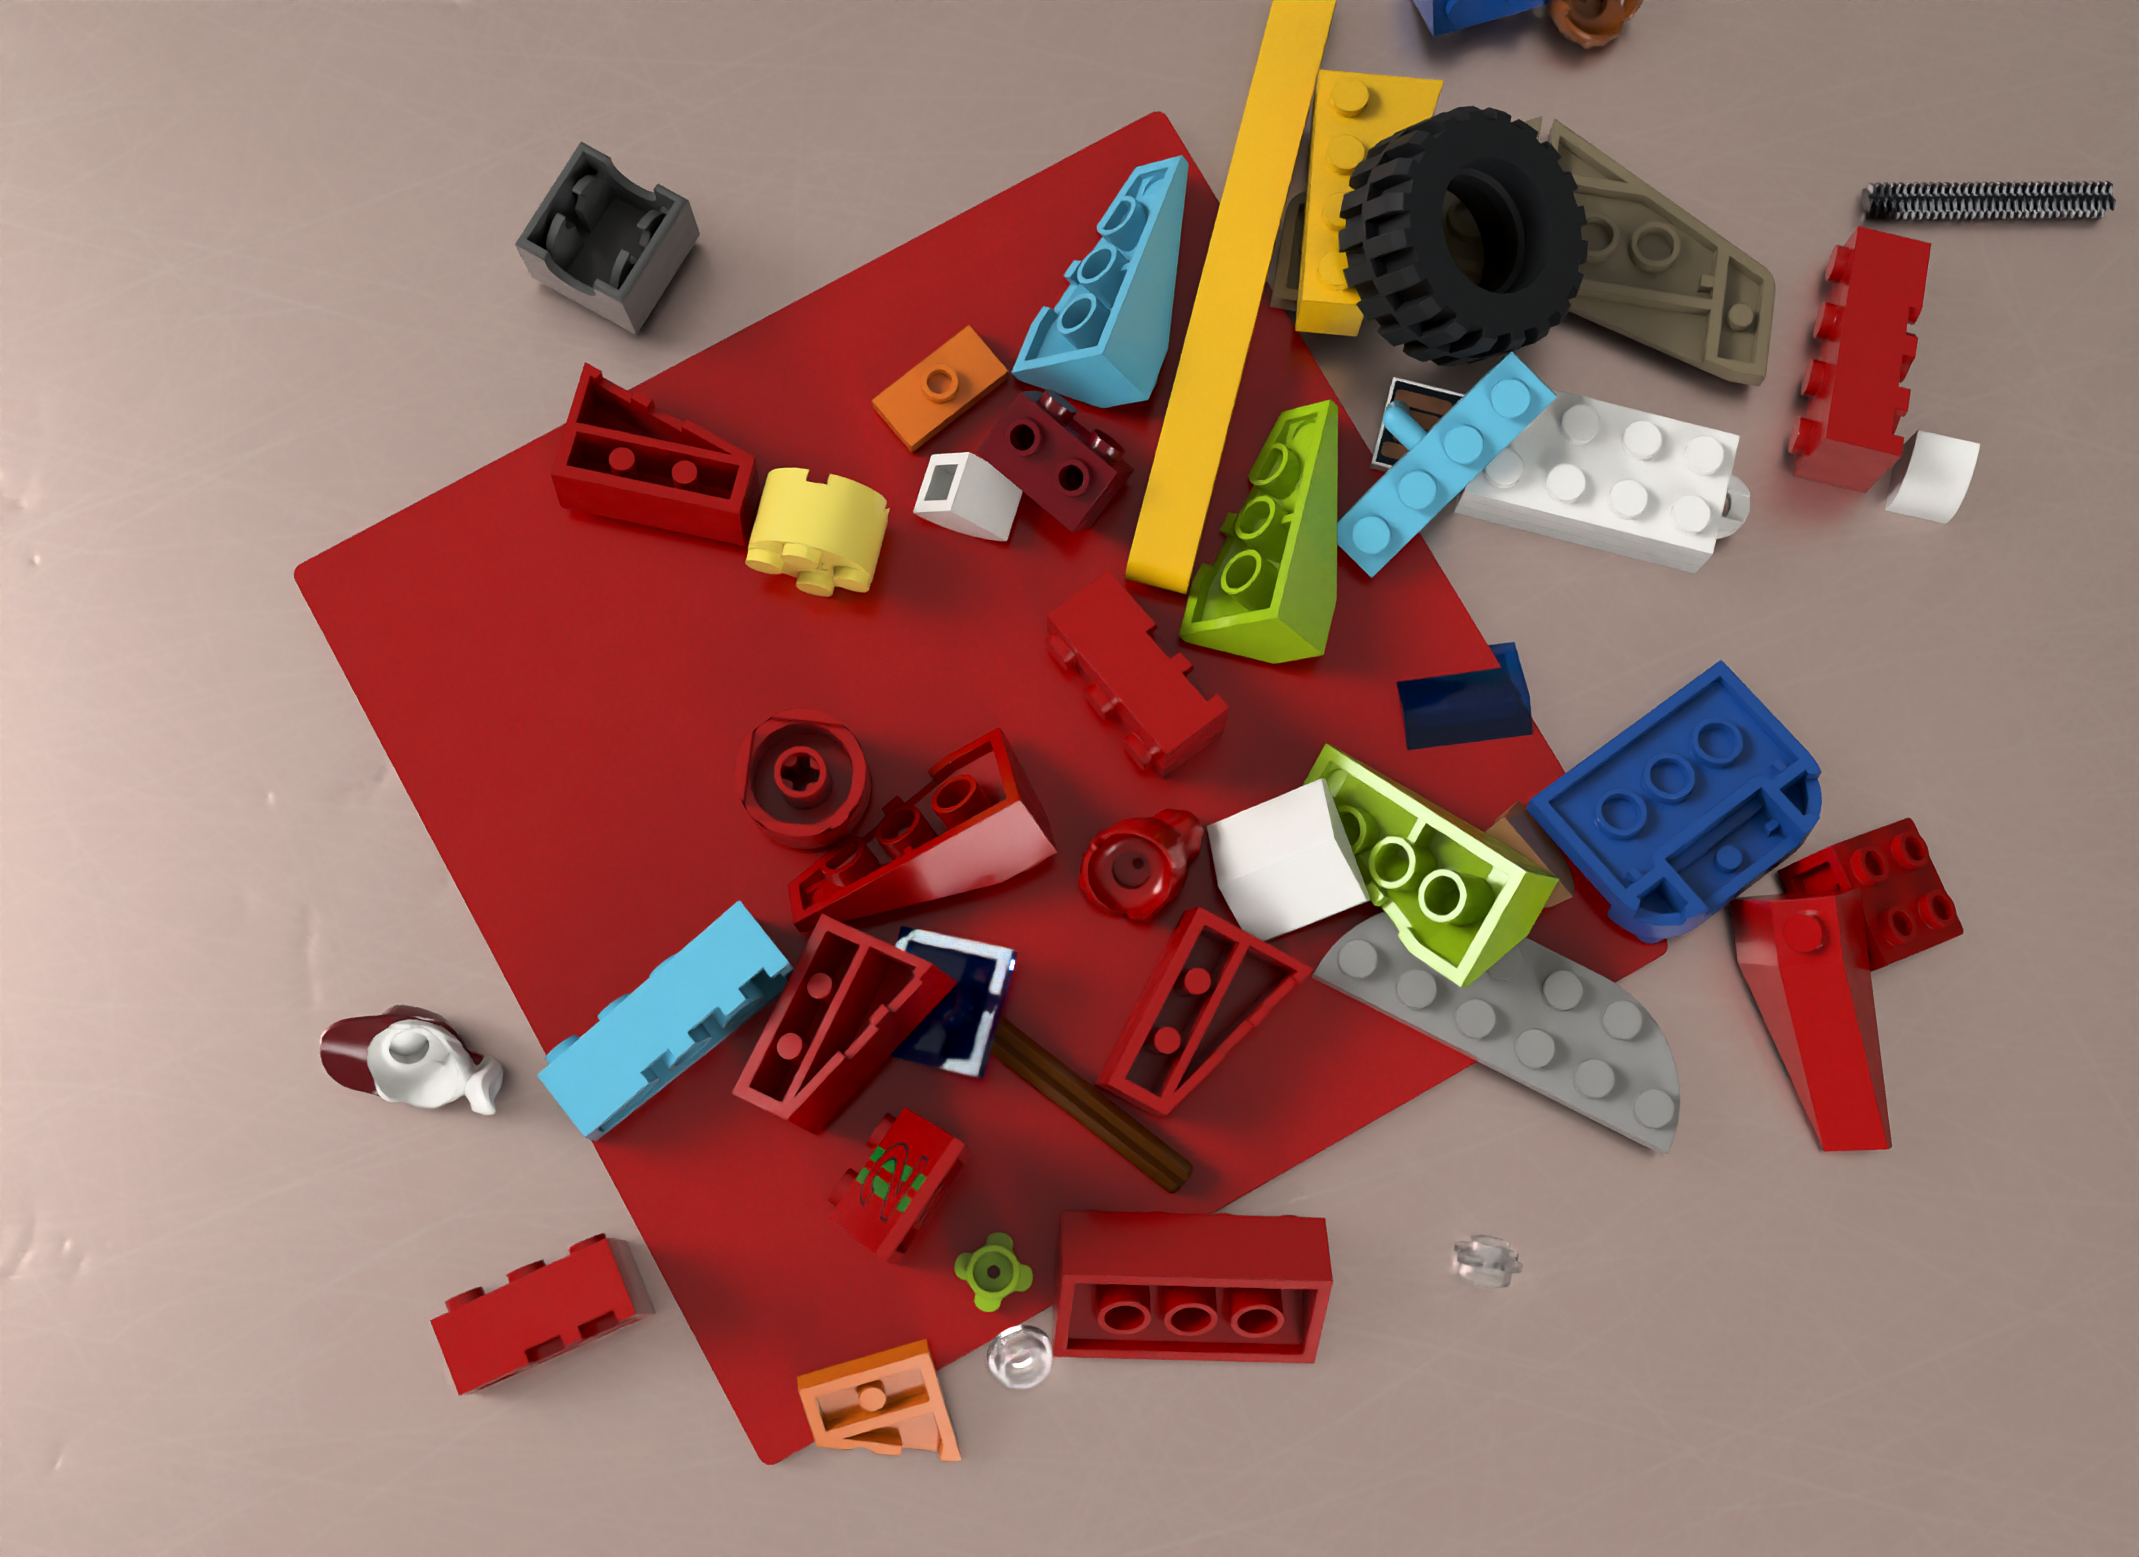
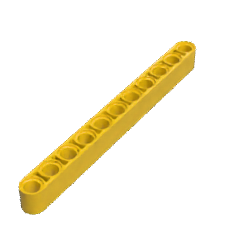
(1229, 295)

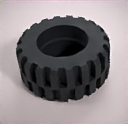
(1525, 226)

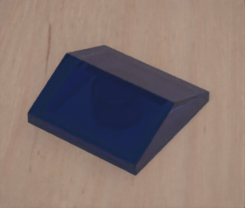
(1467, 704)
(964, 1023)

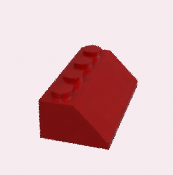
(1190, 1286)

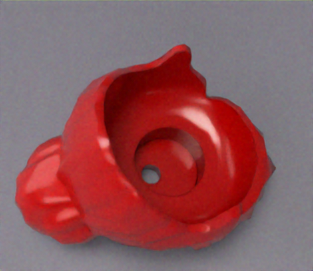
(1162, 842)

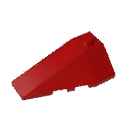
(952, 837)

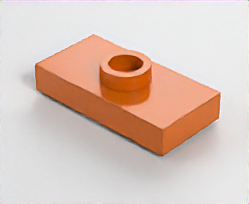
(940, 388)

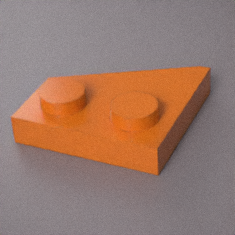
(881, 1404)

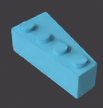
(666, 1023)

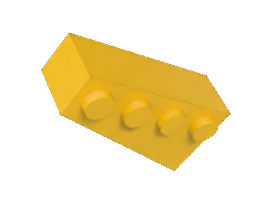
(1346, 121)

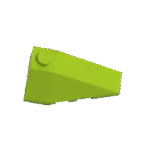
(1278, 567)
(1436, 877)

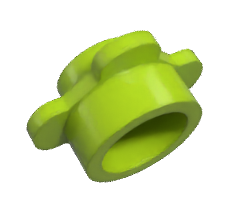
(1012, 1273)

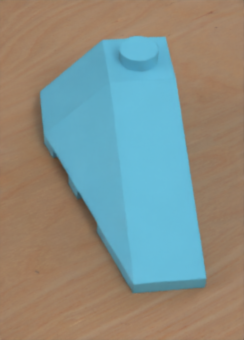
(1117, 313)

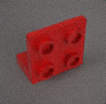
(1898, 886)

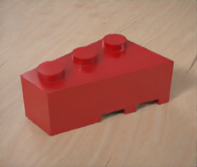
(541, 1313)

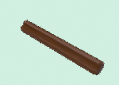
(1090, 1107)

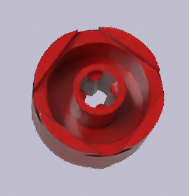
(780, 752)

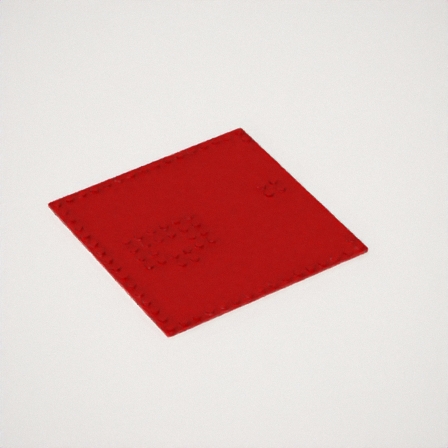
(579, 716)

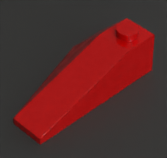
(1816, 995)

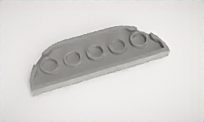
(1528, 1019)

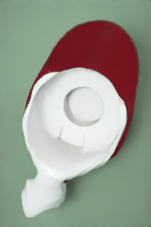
(409, 1059)

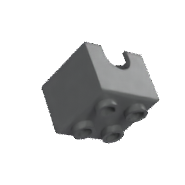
(607, 239)

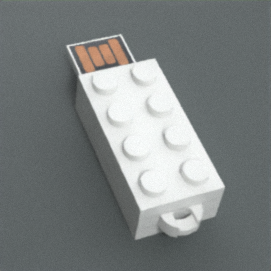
(1598, 477)

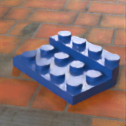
(1685, 806)

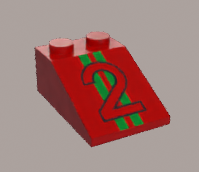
(898, 1185)

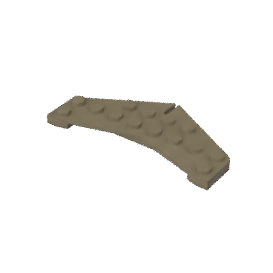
(1646, 269)

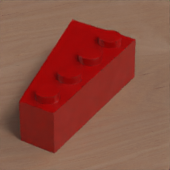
(1861, 361)

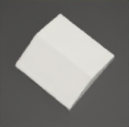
(1286, 862)

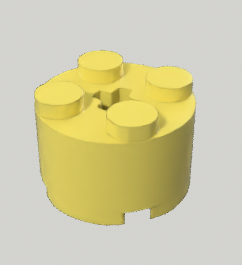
(818, 531)

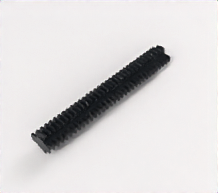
(1988, 197)

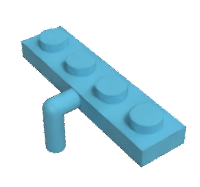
(1440, 460)

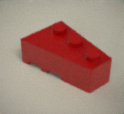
(650, 468)
(1134, 676)
(1194, 1009)
(837, 1023)

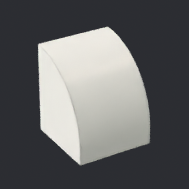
(1931, 476)
(968, 496)

